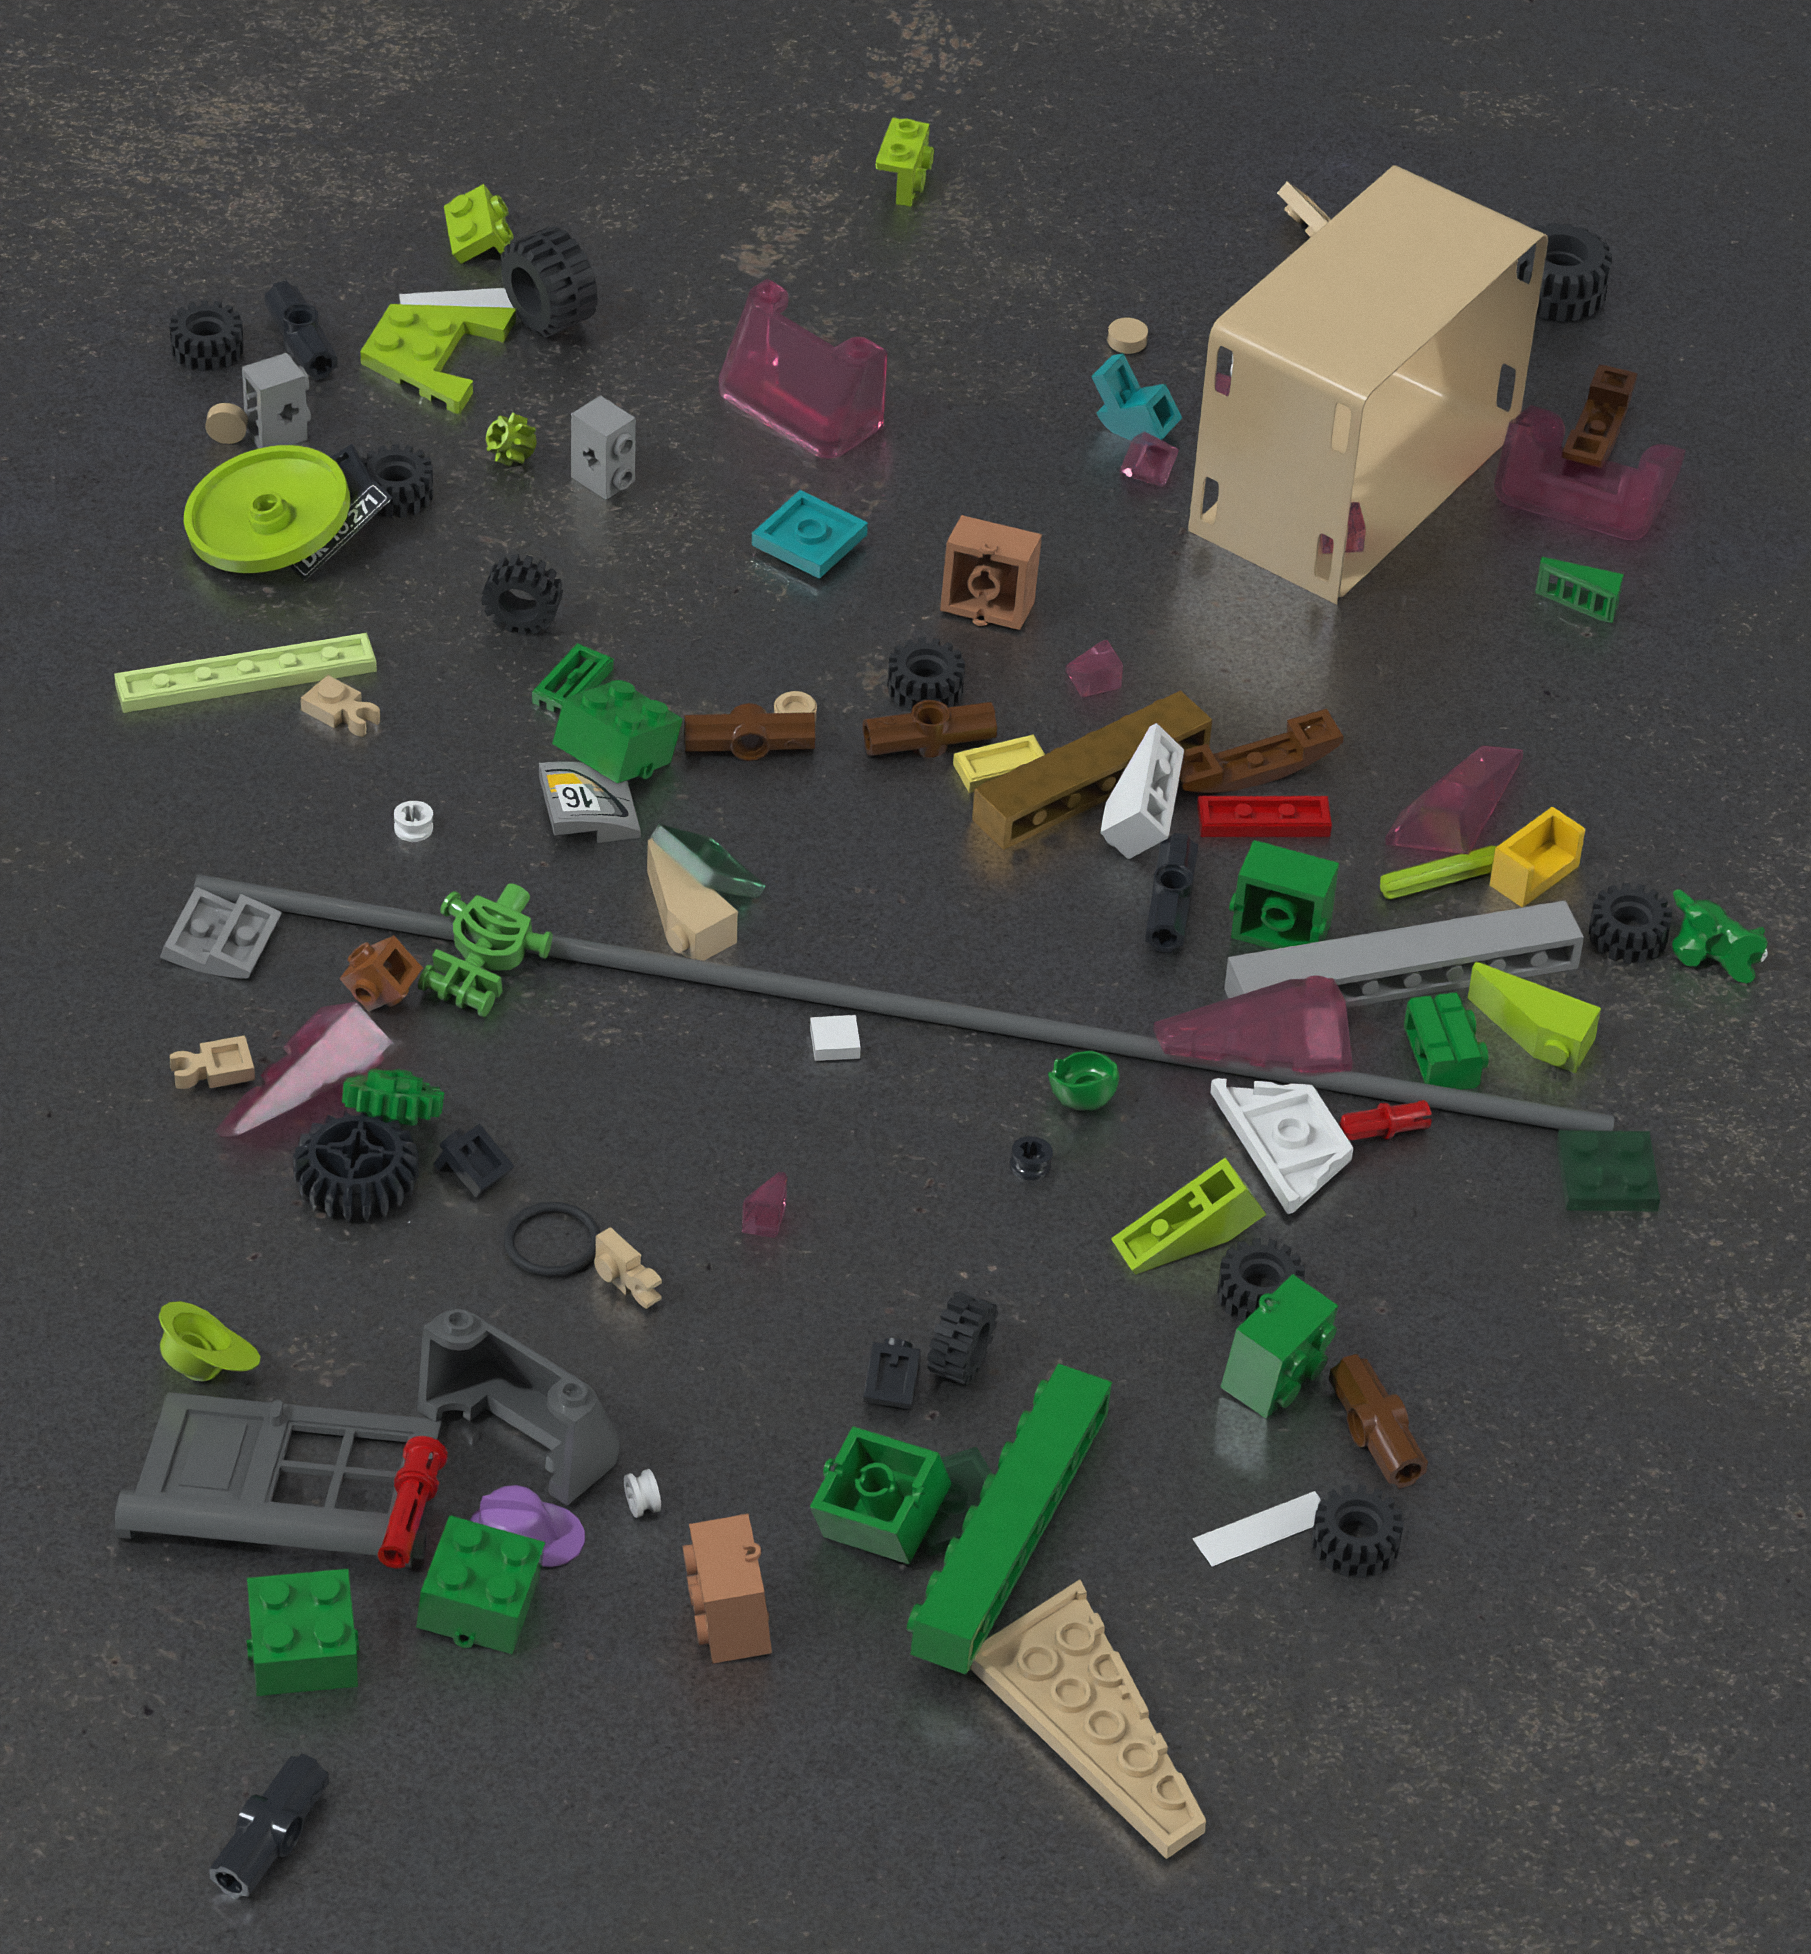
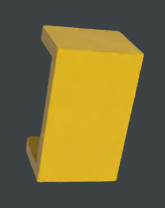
(1537, 857)

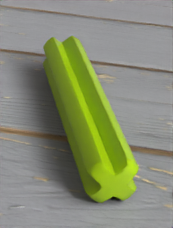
(1437, 873)

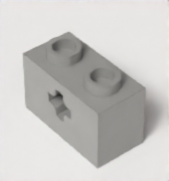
(276, 401)
(603, 447)

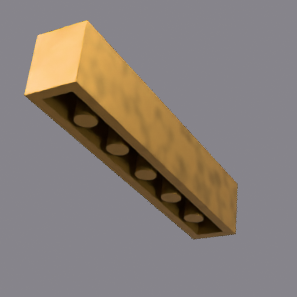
(1080, 772)

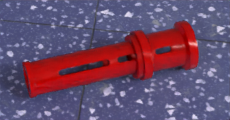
(414, 1486)

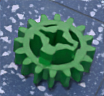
(393, 1095)

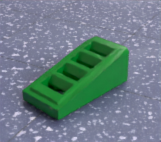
(1603, 588)

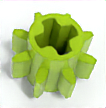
(511, 439)

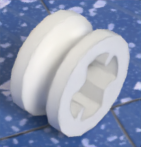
(416, 830)
(642, 1493)

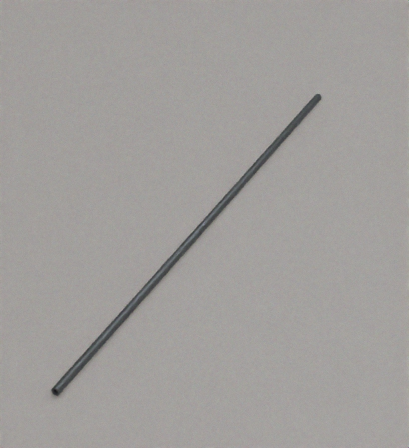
(922, 1009)

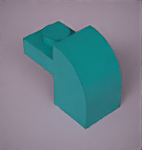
(1128, 406)

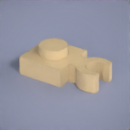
(338, 703)
(219, 1062)
(620, 1264)

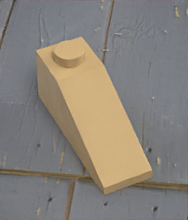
(692, 916)

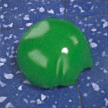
(1084, 1080)

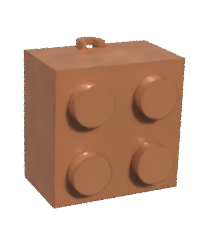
(990, 572)
(727, 1589)

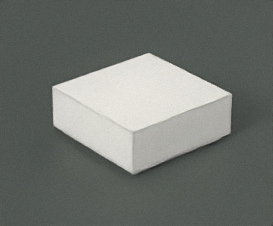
(835, 1037)

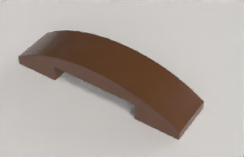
(1601, 416)
(1261, 761)

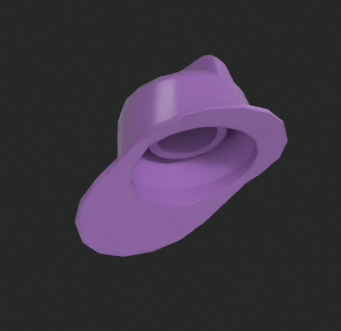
(523, 1513)

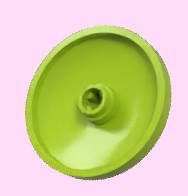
(267, 509)

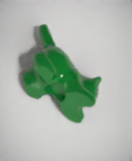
(1713, 935)

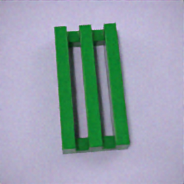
(584, 678)

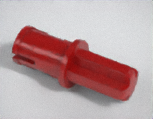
(1386, 1120)

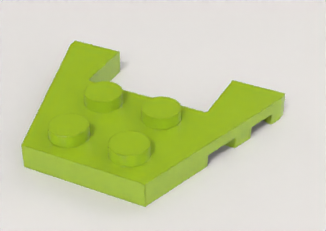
(418, 339)

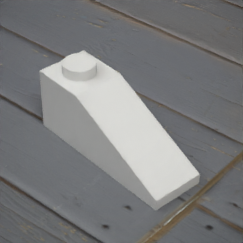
(1145, 795)

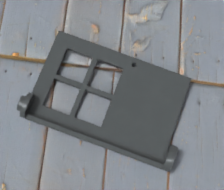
(219, 1467)

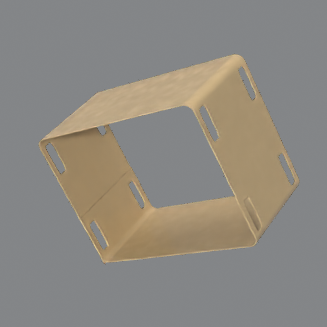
(1364, 380)

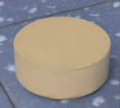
(1127, 335)
(226, 423)
(795, 703)

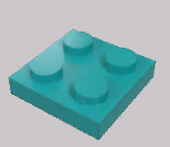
(809, 534)

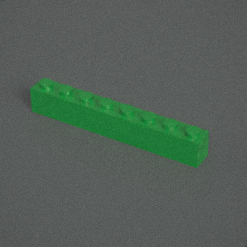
(1009, 1519)

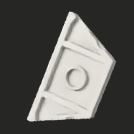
(1286, 1135)

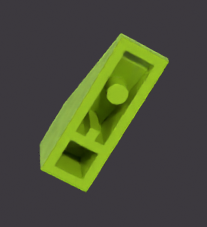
(1536, 1017)
(1191, 1220)

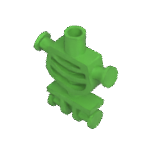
(500, 944)

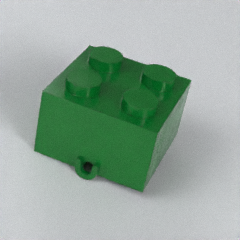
(617, 731)
(1283, 897)
(1280, 1347)
(880, 1494)
(480, 1585)
(302, 1632)

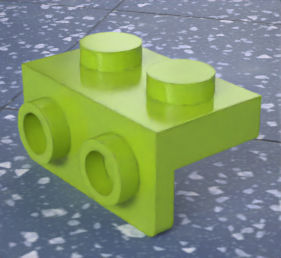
(907, 154)
(477, 223)

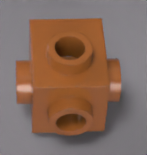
(380, 973)

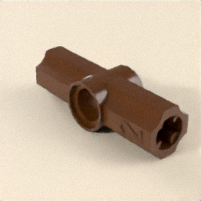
(929, 728)
(749, 732)
(1378, 1421)

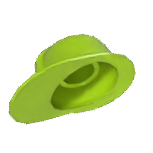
(200, 1344)

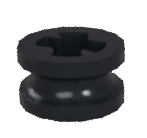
(1025, 1167)

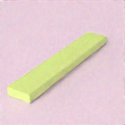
(244, 672)

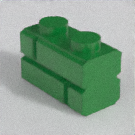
(1445, 1041)

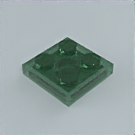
(1608, 1170)

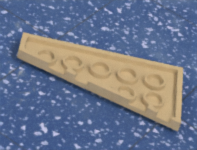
(1084, 1704)

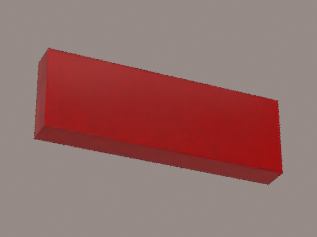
(1264, 816)

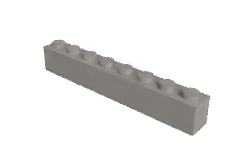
(1422, 956)

